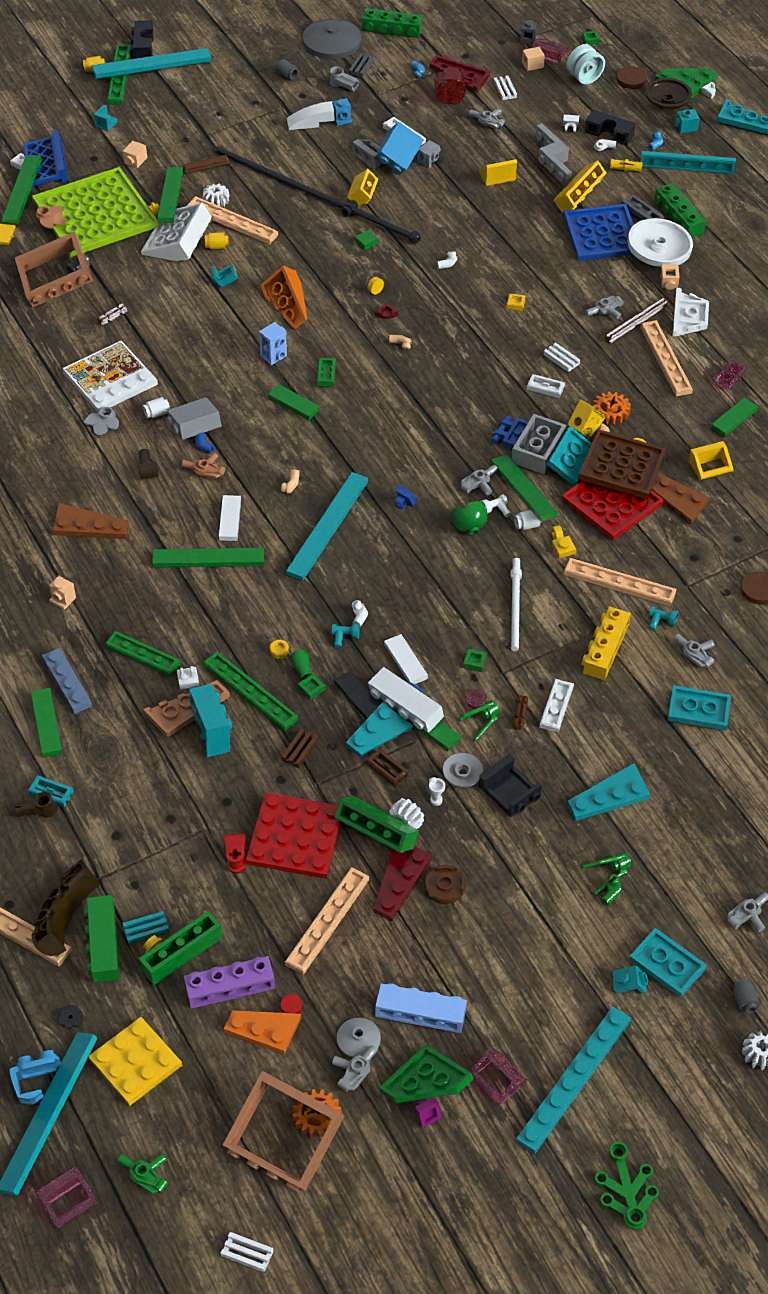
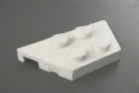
(689, 313)

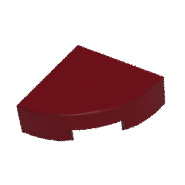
(386, 312)

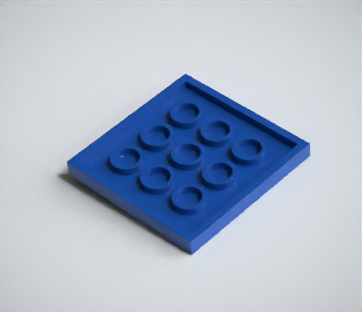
(599, 231)

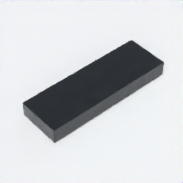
(357, 694)

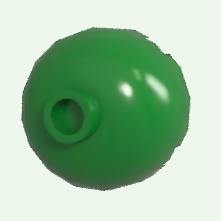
(470, 518)

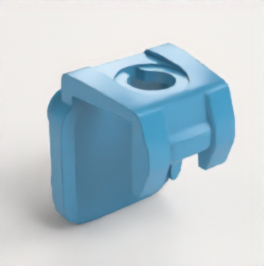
(29, 1068)

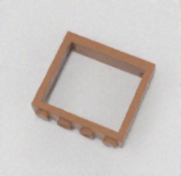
(45, 254)
(246, 1114)

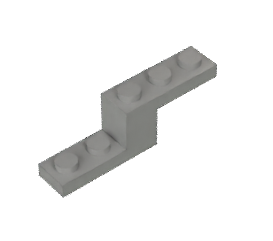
(553, 154)

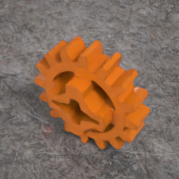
(613, 407)
(312, 1120)

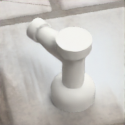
(500, 502)
(436, 787)

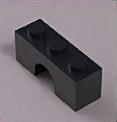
(142, 39)
(601, 122)

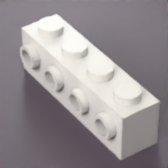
(406, 700)

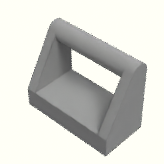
(363, 151)

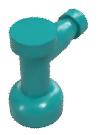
(657, 614)
(338, 631)

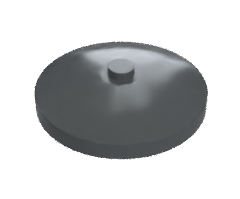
(332, 38)

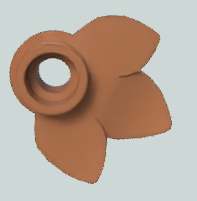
(50, 216)

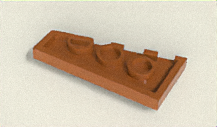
(680, 497)
(86, 523)

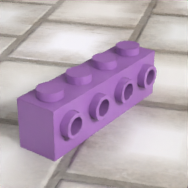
(229, 981)

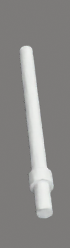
(515, 575)

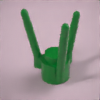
(487, 711)
(617, 863)

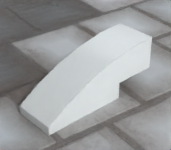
(311, 116)

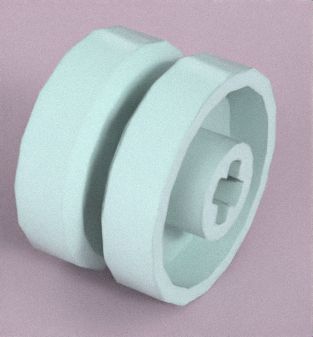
(585, 64)

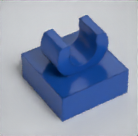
(404, 497)

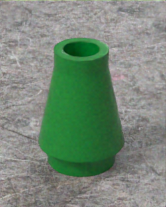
(301, 662)

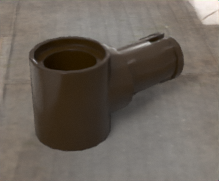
(147, 466)
(41, 804)

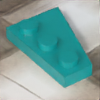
(379, 728)

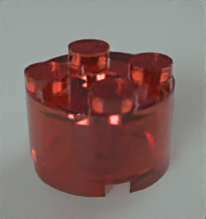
(450, 86)

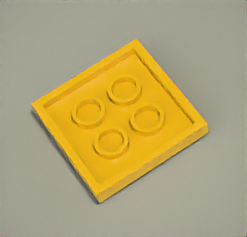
(135, 1061)

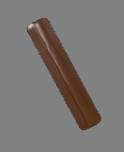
(205, 164)

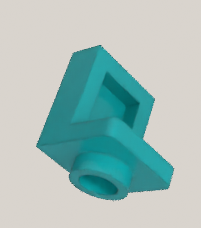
(224, 276)
(629, 979)

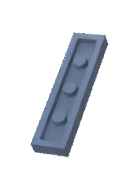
(67, 680)

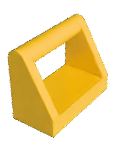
(707, 454)

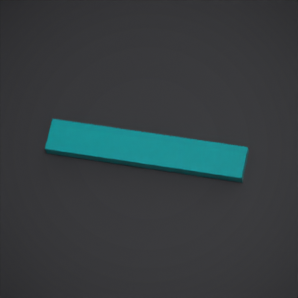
(688, 162)

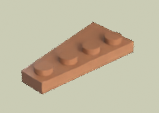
(177, 713)

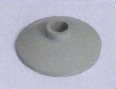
(465, 764)
(353, 1045)

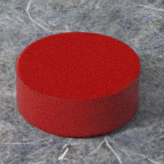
(291, 1004)

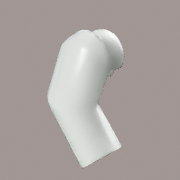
(603, 144)
(449, 262)
(360, 612)

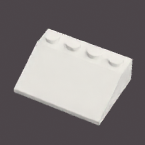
(178, 239)

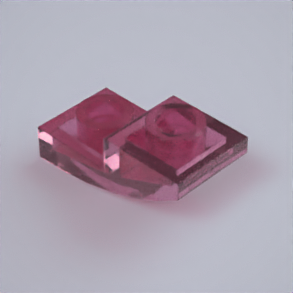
(731, 375)

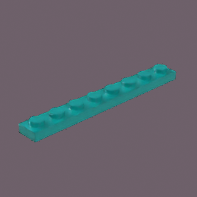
(573, 1080)

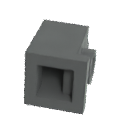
(528, 30)

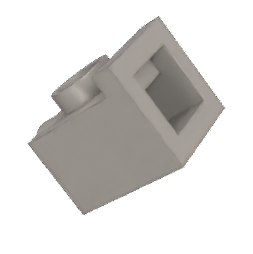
(428, 153)

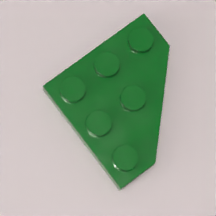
(693, 77)
(426, 1076)

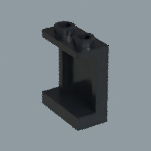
(509, 786)

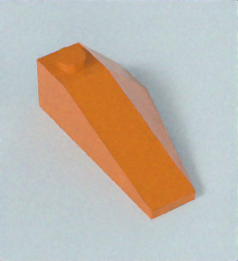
(286, 295)

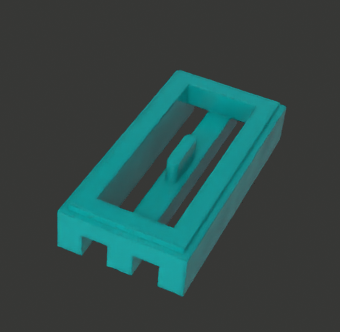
(59, 798)
(144, 924)

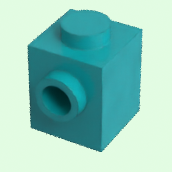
(687, 121)

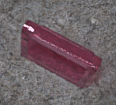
(552, 51)
(506, 1067)
(60, 1187)

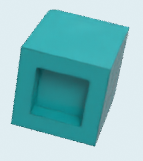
(103, 120)

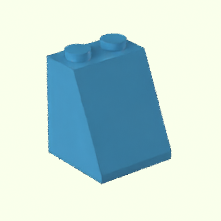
(399, 147)

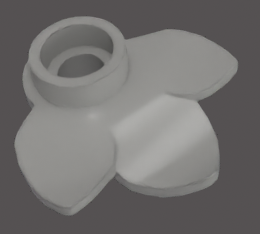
(103, 420)

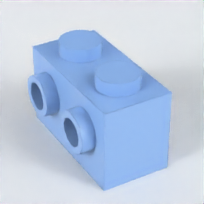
(273, 343)

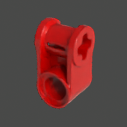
(235, 852)

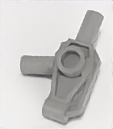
(488, 118)
(606, 306)
(479, 479)
(696, 651)
(747, 911)
(356, 1069)

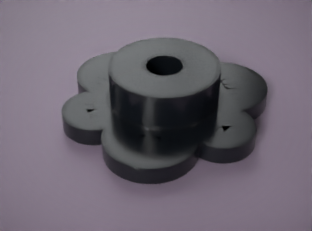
(70, 1012)

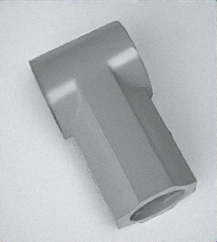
(338, 79)

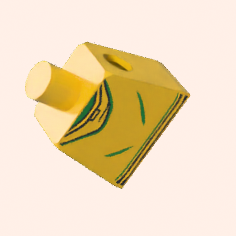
(586, 419)

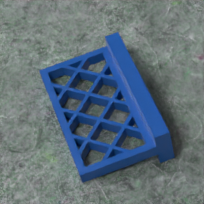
(56, 157)

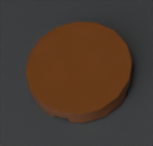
(631, 77)
(755, 587)
(445, 884)

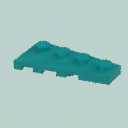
(742, 118)
(612, 793)

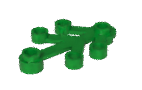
(626, 1189)

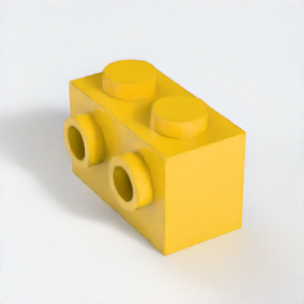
(362, 187)

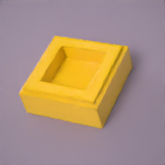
(516, 302)

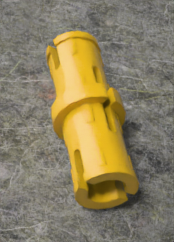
(626, 165)

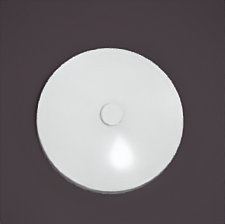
(660, 242)

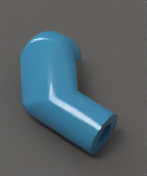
(420, 70)
(657, 141)

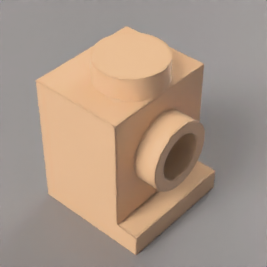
(669, 281)
(62, 592)

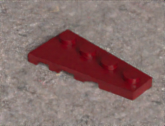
(473, 76)
(399, 880)

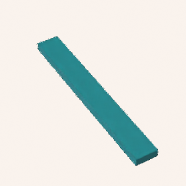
(151, 63)
(327, 526)
(46, 1114)

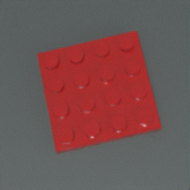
(610, 509)
(294, 835)

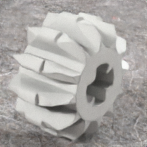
(216, 194)
(407, 812)
(756, 1050)

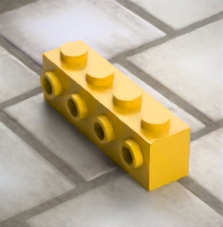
(580, 186)
(606, 643)

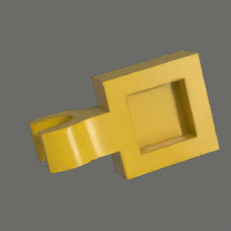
(562, 545)

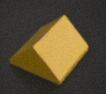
(499, 172)

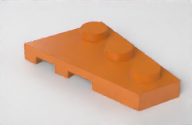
(263, 1028)

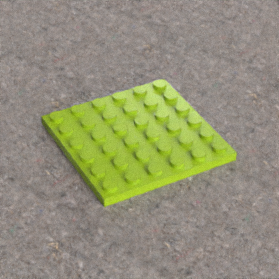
(99, 209)

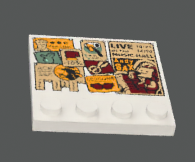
(110, 376)

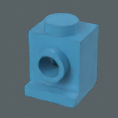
(342, 111)

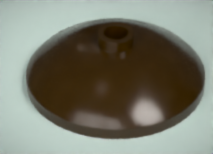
(668, 93)

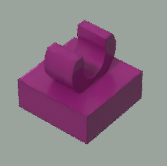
(427, 1111)

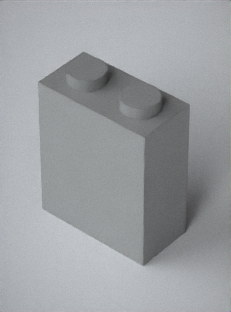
(194, 418)

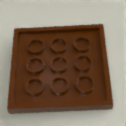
(622, 464)

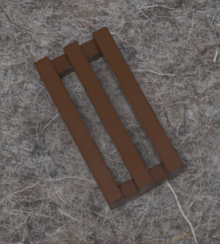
(307, 736)
(384, 769)

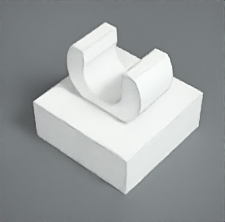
(570, 121)
(188, 678)

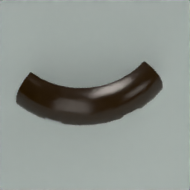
(59, 907)

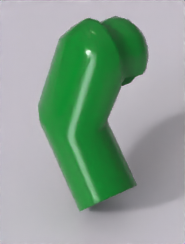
(613, 889)

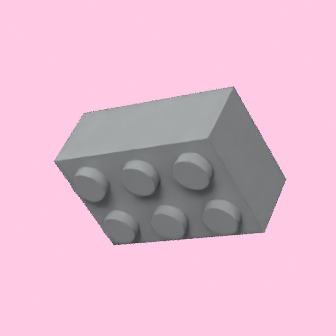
(537, 443)

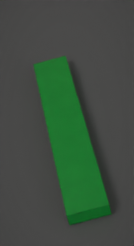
(118, 83)
(21, 189)
(170, 195)
(524, 488)
(208, 557)
(250, 691)

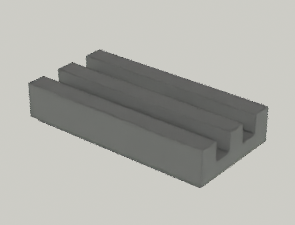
(358, 65)

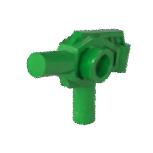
(144, 1174)

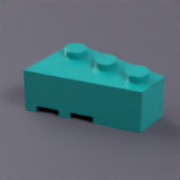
(211, 719)

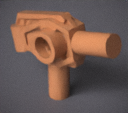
(206, 467)

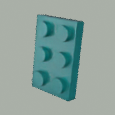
(569, 455)
(699, 707)
(668, 962)

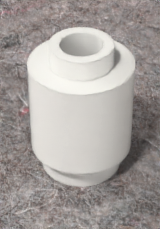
(156, 408)
(526, 520)

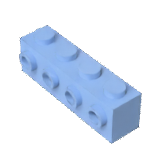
(420, 1008)

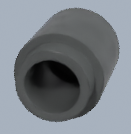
(287, 69)
(74, 264)
(746, 996)

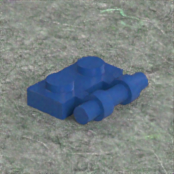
(515, 430)

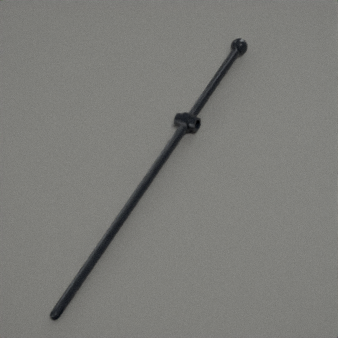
(348, 208)

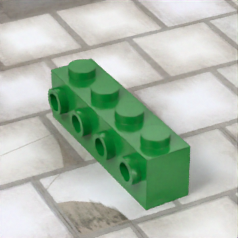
(392, 22)
(679, 209)
(376, 824)
(103, 939)
(180, 948)

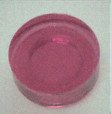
(475, 698)

